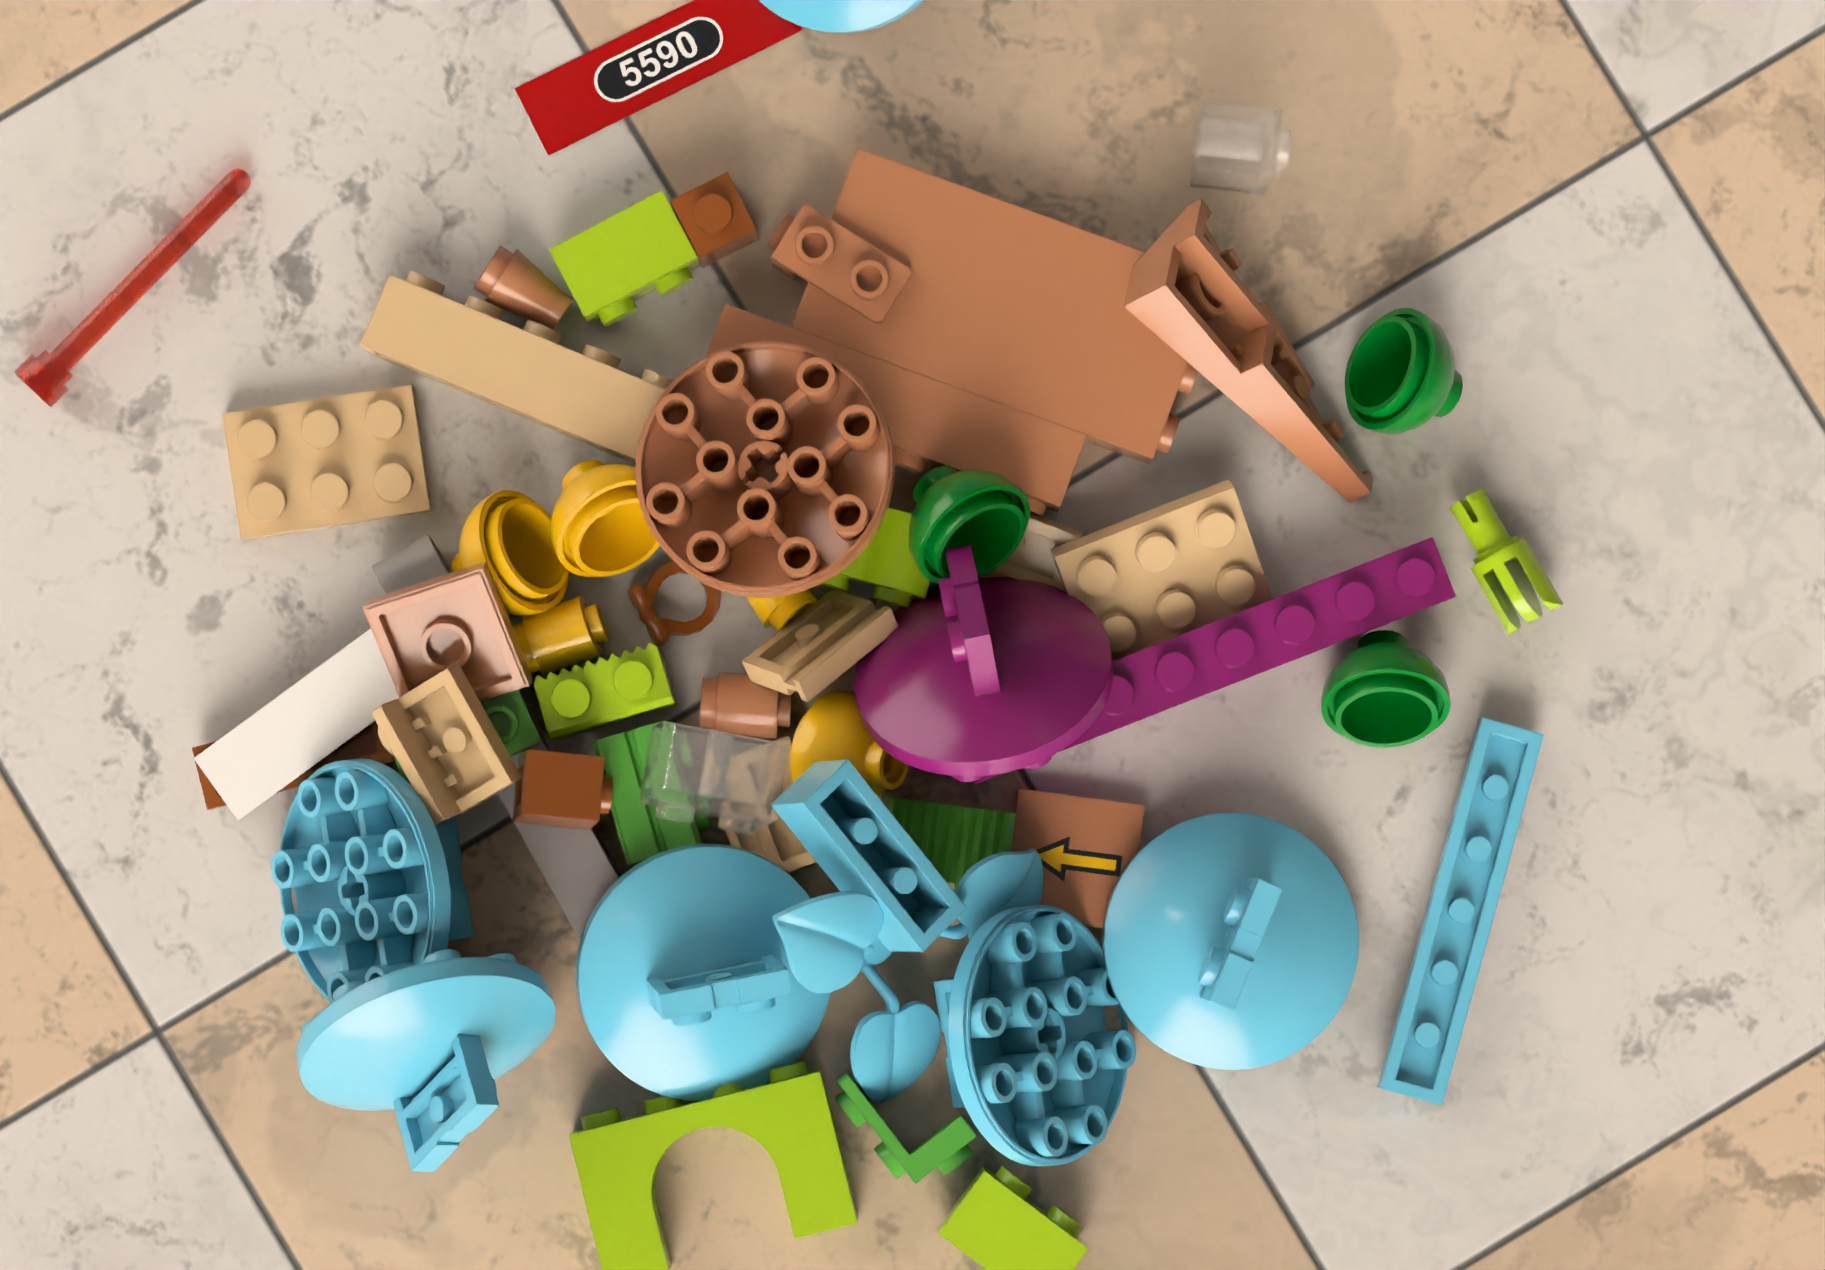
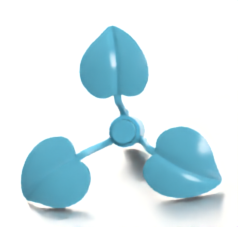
(837, 938)

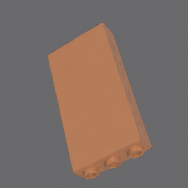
(1006, 308)

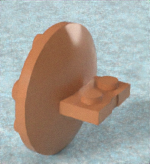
(765, 469)

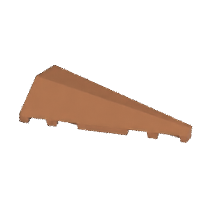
(1210, 318)

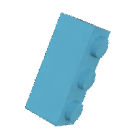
(869, 853)

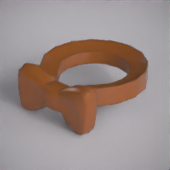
(659, 628)

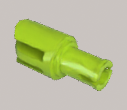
(1498, 554)

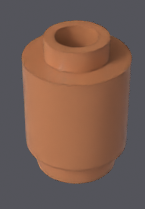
(743, 707)

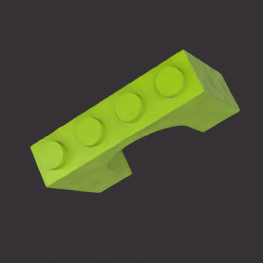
(786, 1116)

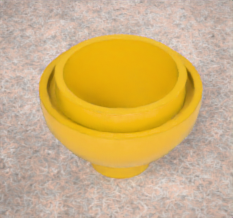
(599, 521)
(516, 543)
(836, 732)

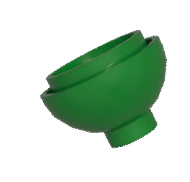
(1401, 373)
(963, 511)
(1385, 693)

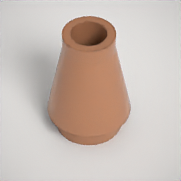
(521, 288)

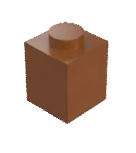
(714, 219)
(561, 789)

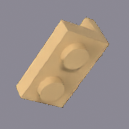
(446, 744)

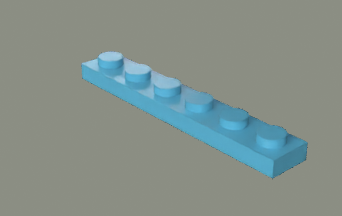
(1460, 911)

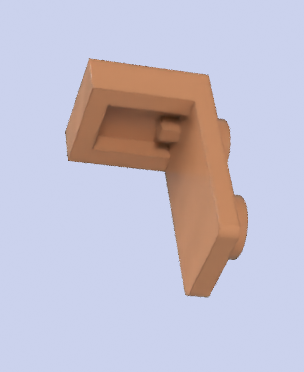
(838, 262)

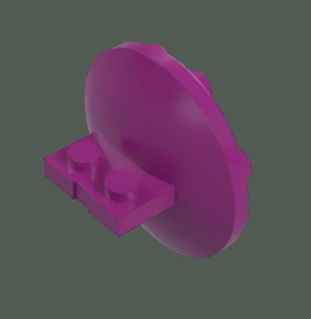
(985, 675)

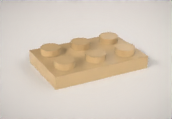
(327, 462)
(1166, 569)

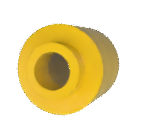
(562, 636)

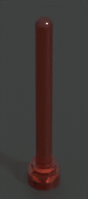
(50, 371)

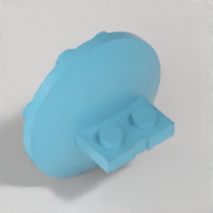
(368, 876)
(1230, 940)
(691, 974)
(1033, 1036)
(427, 1045)

